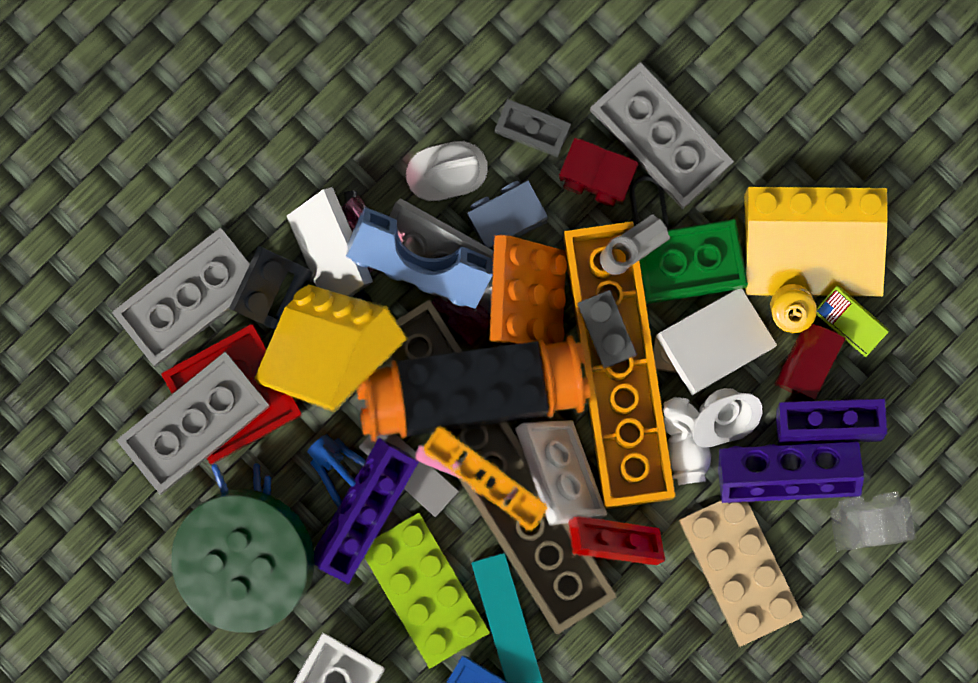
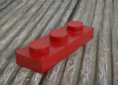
(616, 540)

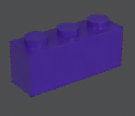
(831, 421)

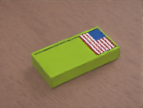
(852, 321)

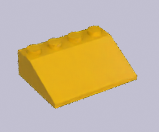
(815, 239)
(327, 346)

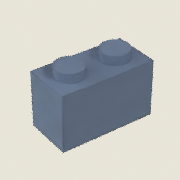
(509, 214)

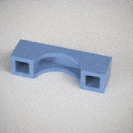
(458, 276)

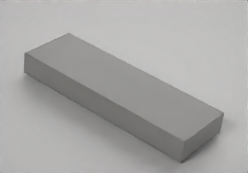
(425, 483)

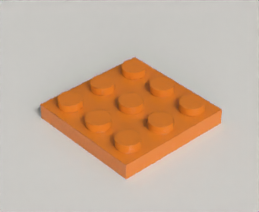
(527, 292)

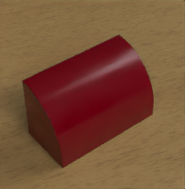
(809, 362)

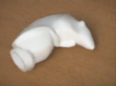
(687, 459)

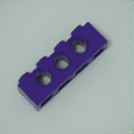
(803, 482)
(364, 510)

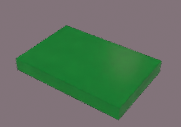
(694, 263)

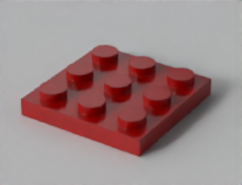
(247, 353)

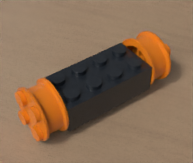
(473, 388)

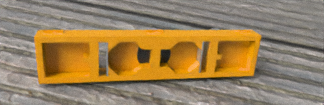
(485, 478)

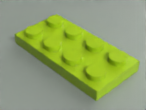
(424, 591)

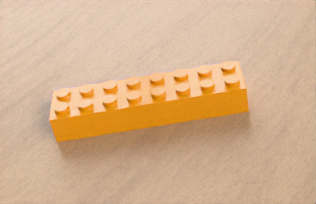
(625, 396)

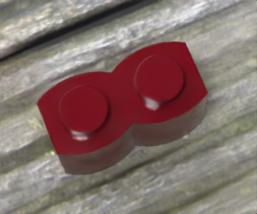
(597, 172)

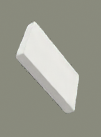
(324, 240)
(716, 341)
(560, 470)

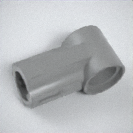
(634, 244)

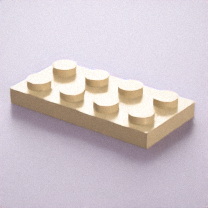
(740, 570)

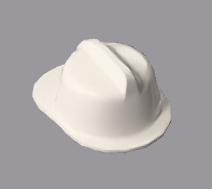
(446, 171)
(726, 417)

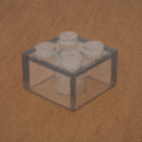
(872, 523)

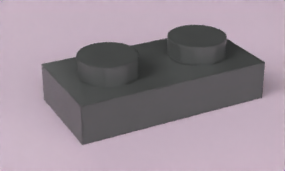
(532, 128)
(606, 329)

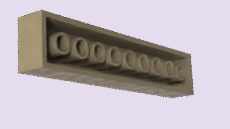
(559, 581)

